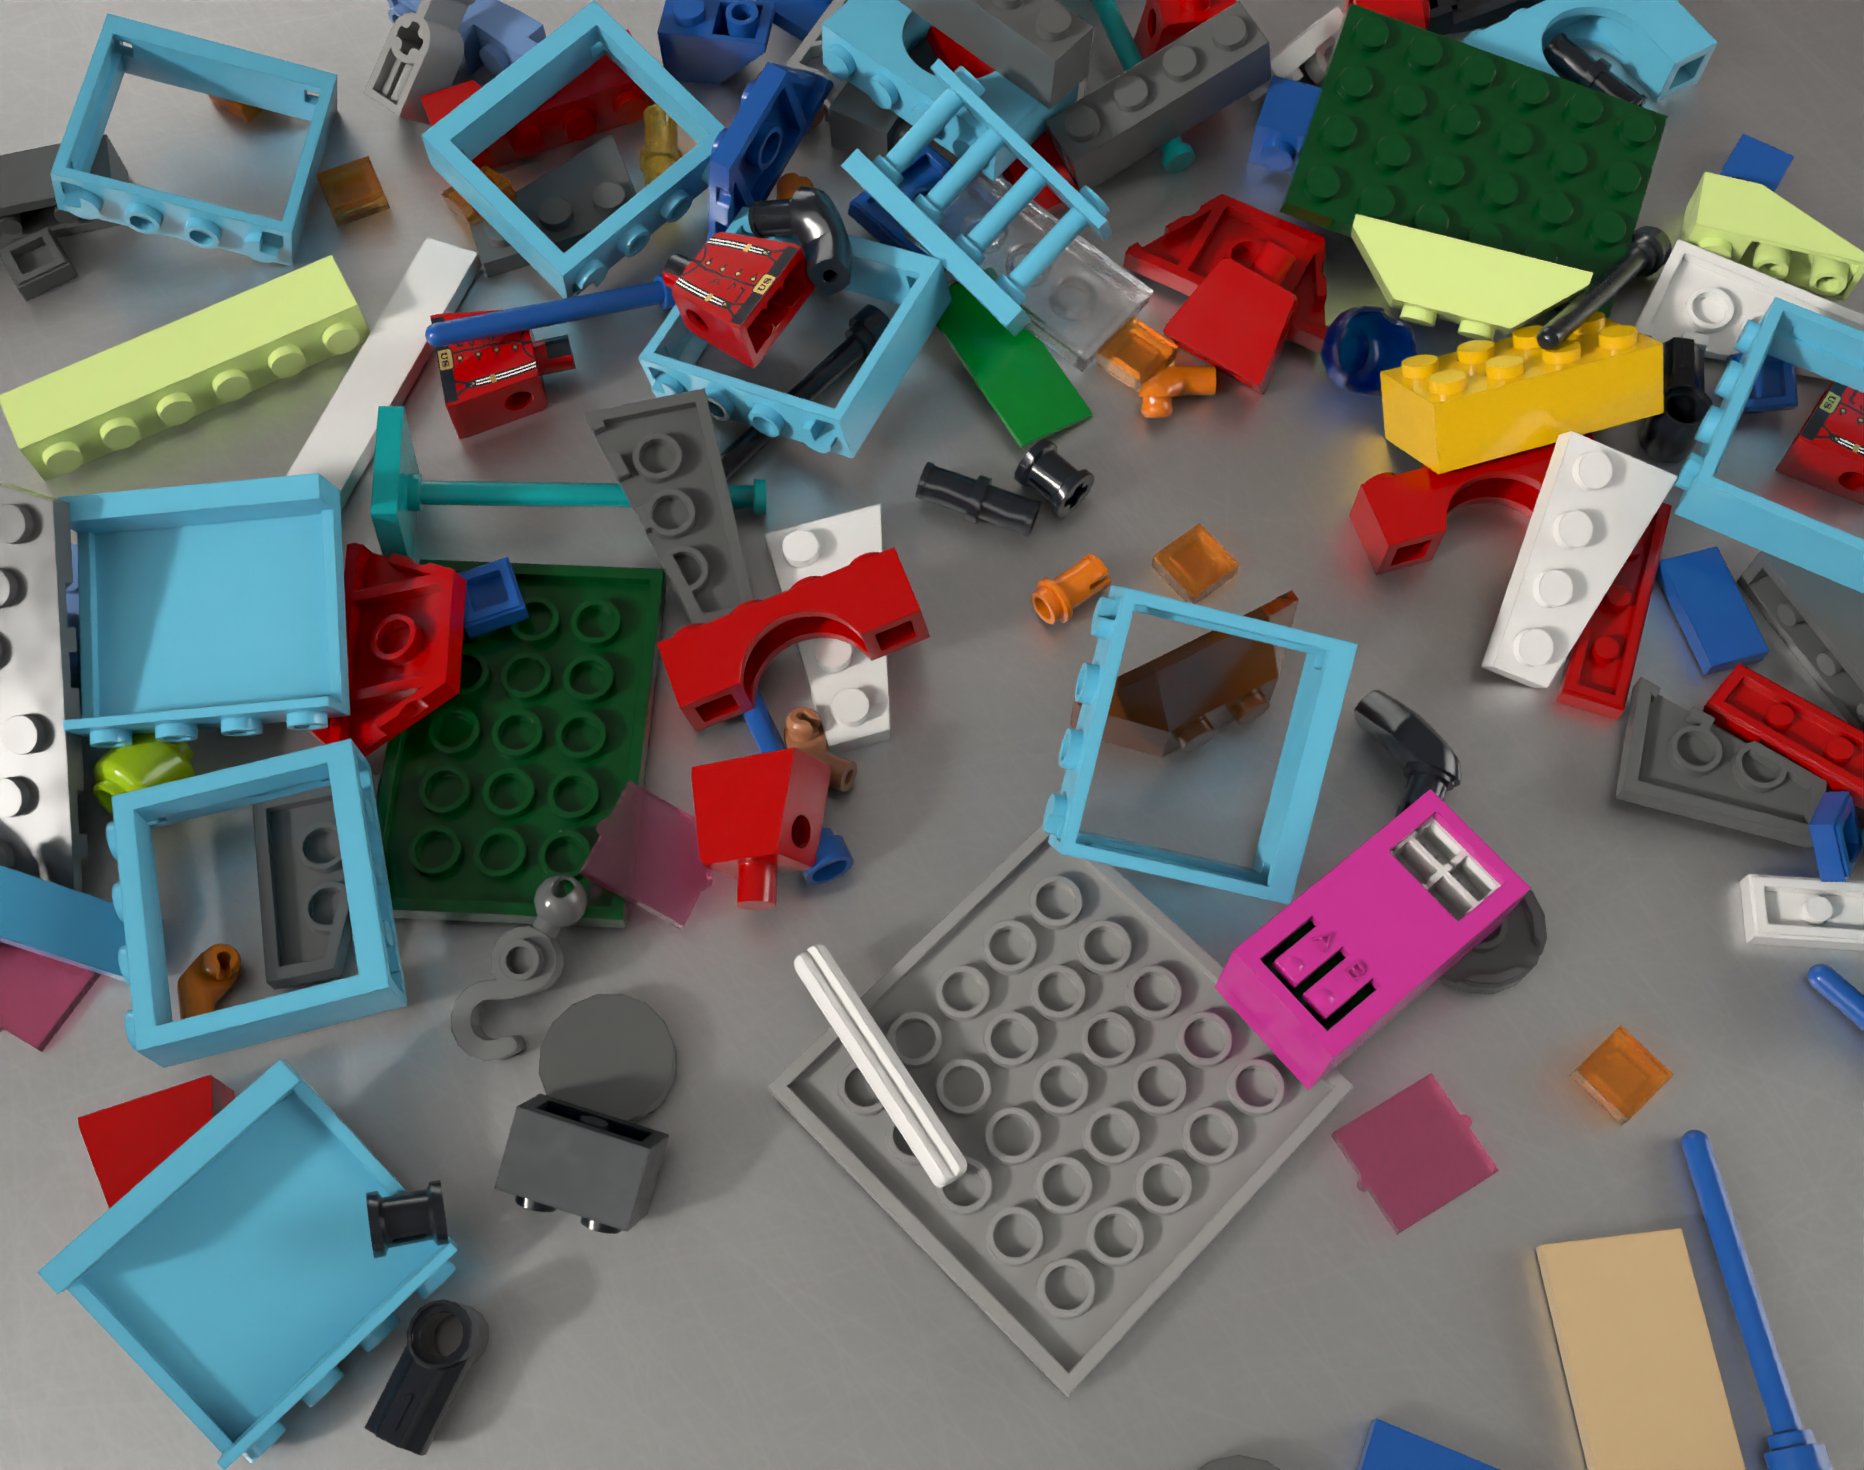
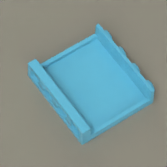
(210, 609)
(250, 1264)

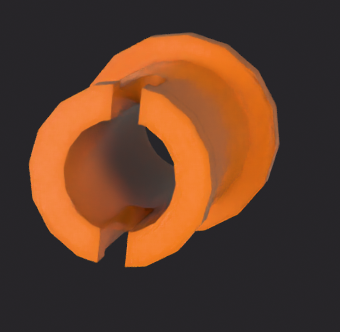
(1059, 596)

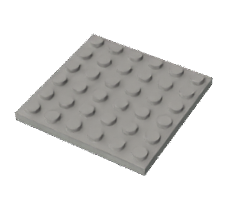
(1089, 1088)

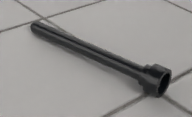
(1646, 255)
(860, 339)

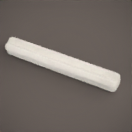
(880, 1066)

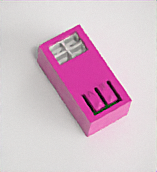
(1369, 938)

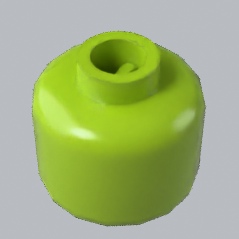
(140, 767)

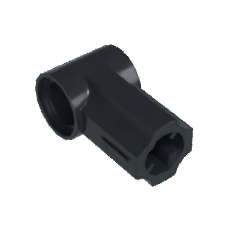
(1672, 433)
(424, 1379)

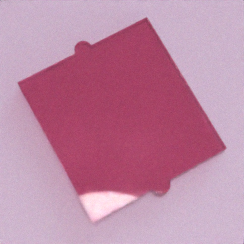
(649, 856)
(38, 994)
(1414, 1153)

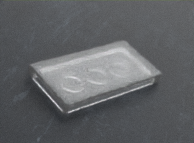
(1076, 299)

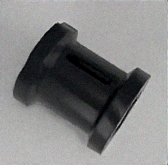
(1054, 477)
(406, 1218)

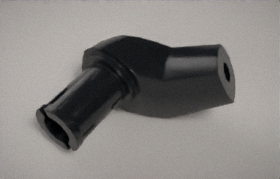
(818, 226)
(1413, 743)

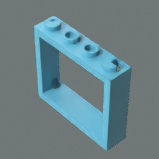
(210, 70)
(522, 90)
(876, 272)
(1816, 346)
(1297, 774)
(137, 904)

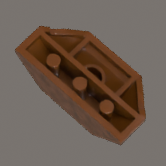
(1196, 688)

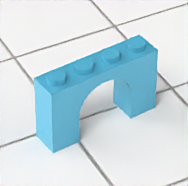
(1649, 38)
(870, 49)

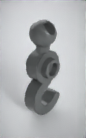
(523, 963)

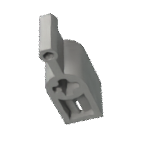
(419, 57)

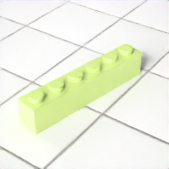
(184, 368)

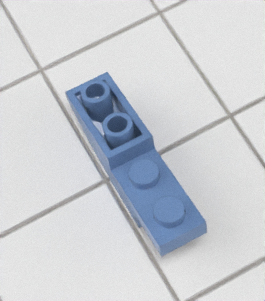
(490, 32)

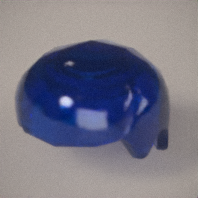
(1362, 345)

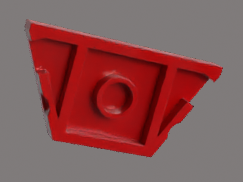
(1238, 231)
(400, 644)

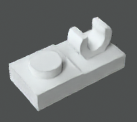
(1308, 48)

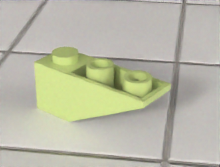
(1770, 236)

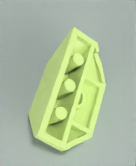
(1461, 280)

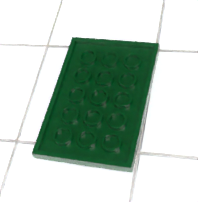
(1471, 149)
(529, 751)

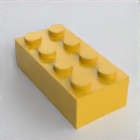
(1518, 396)

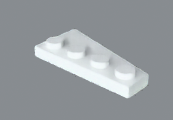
(1714, 297)
(1573, 549)
(843, 681)

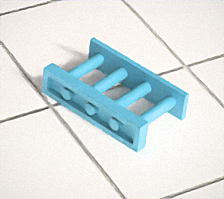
(924, 214)

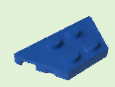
(761, 139)

